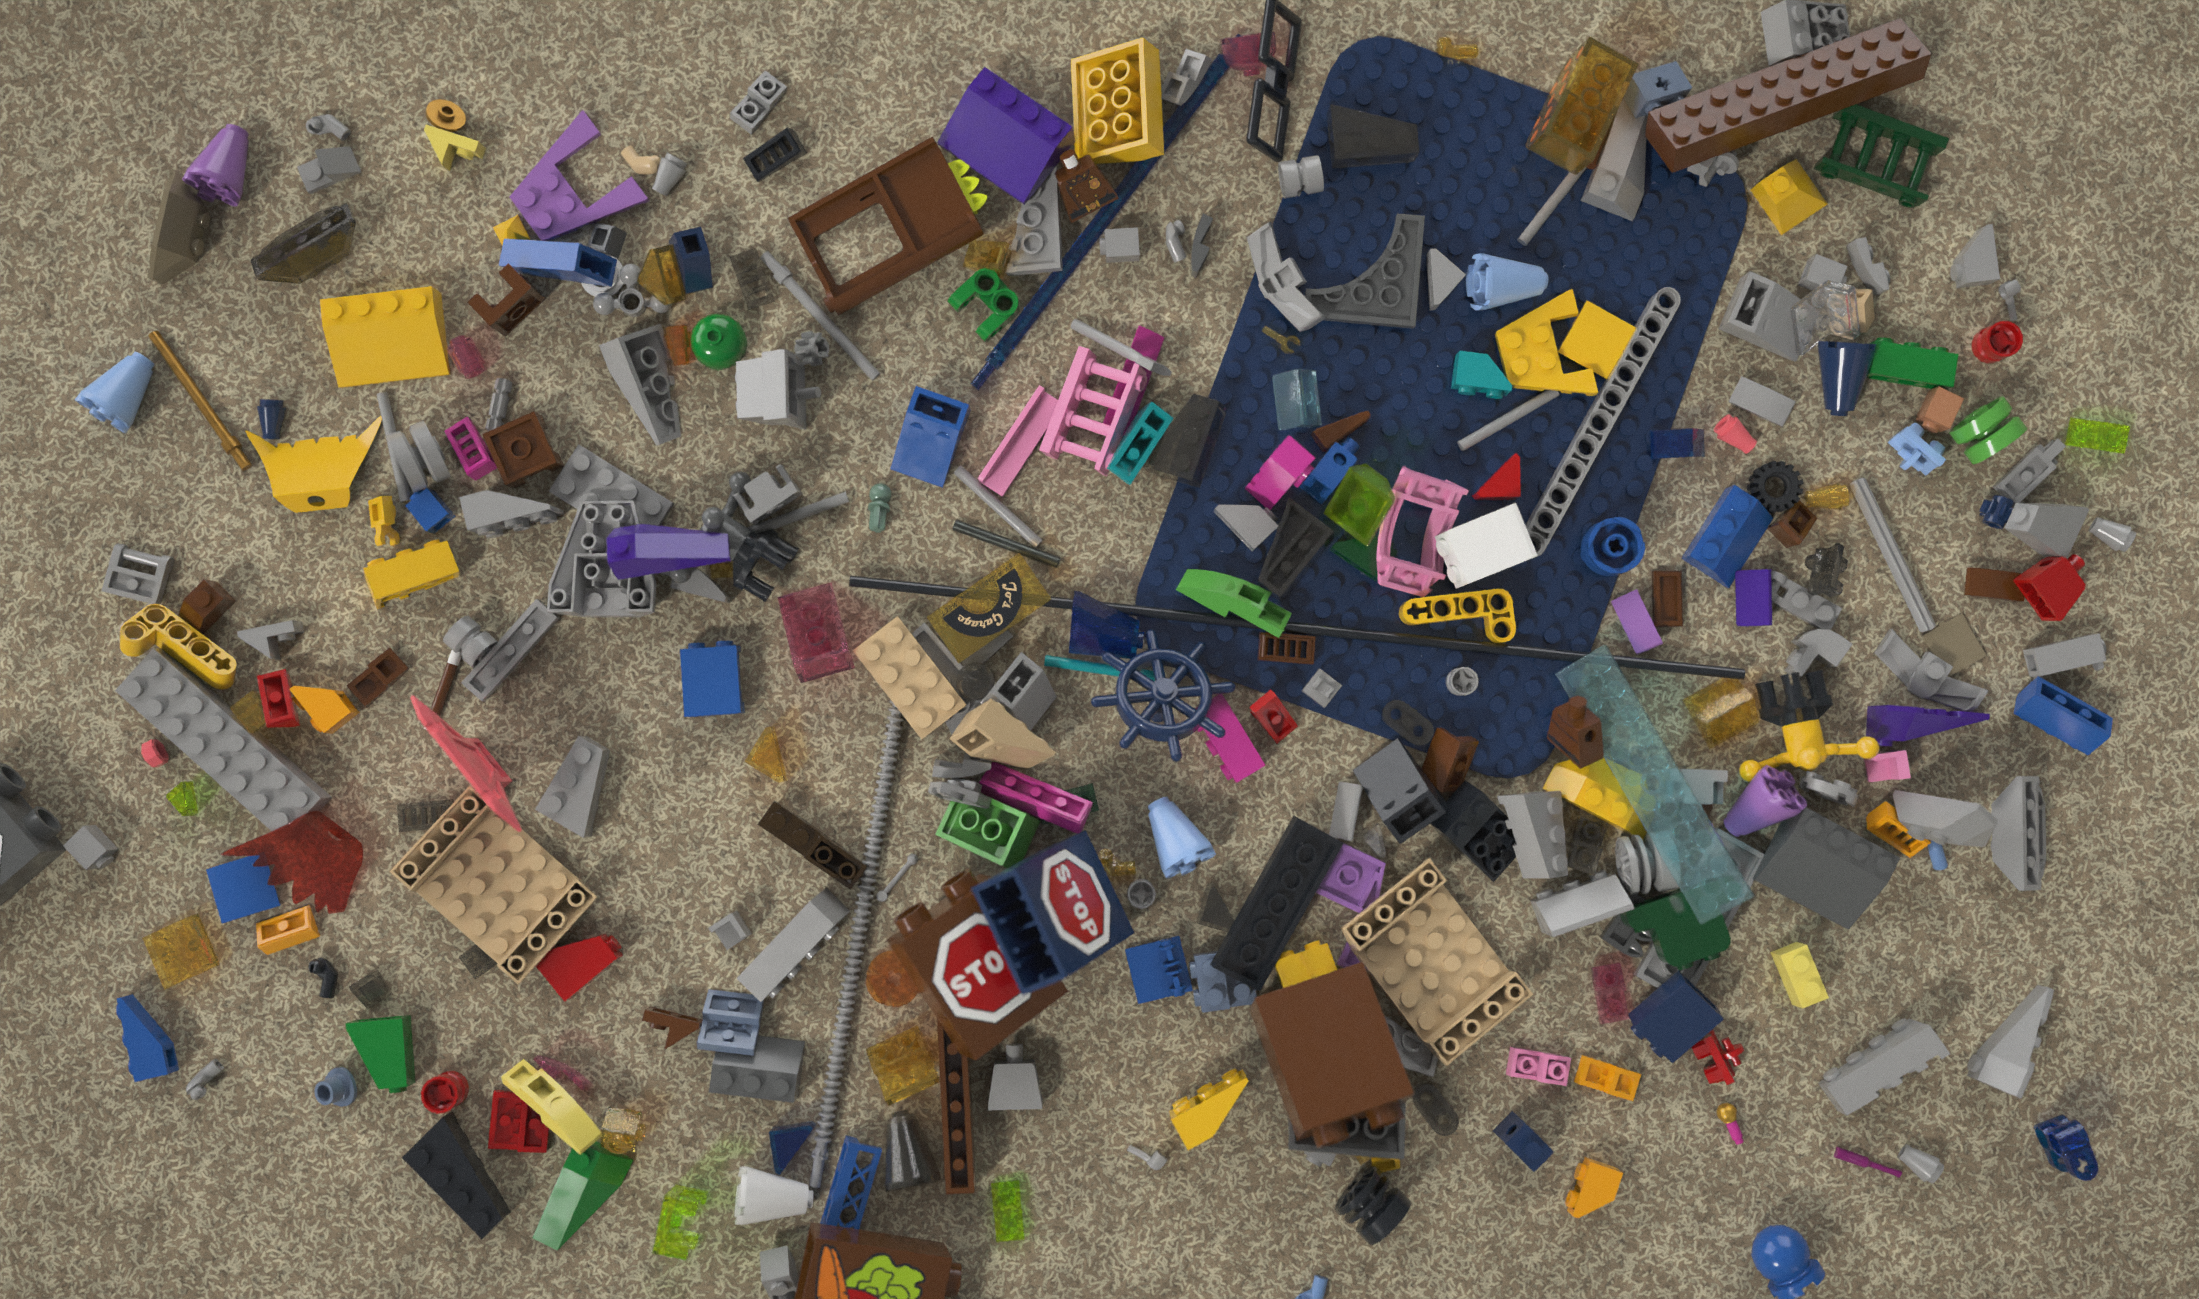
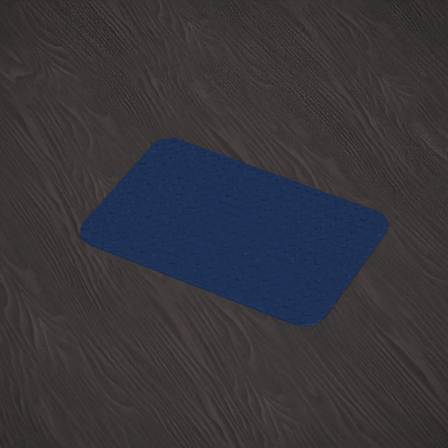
(1476, 198)

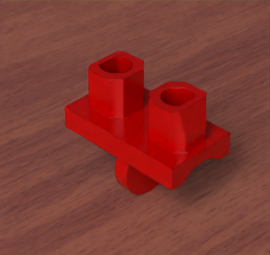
(1721, 1069)

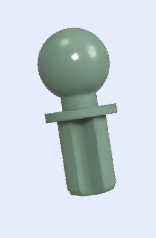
(879, 495)

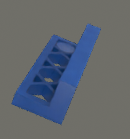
(842, 1178)

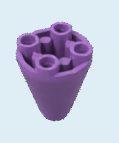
(221, 167)
(1765, 802)

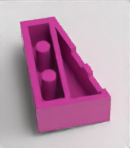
(1284, 468)

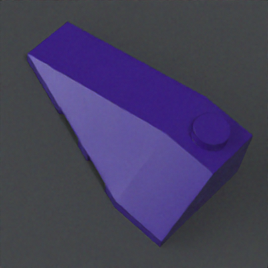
(659, 549)
(1905, 723)

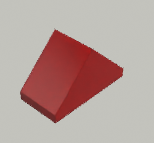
(1503, 483)

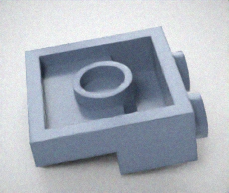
(1215, 988)

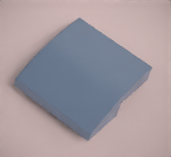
(730, 1022)

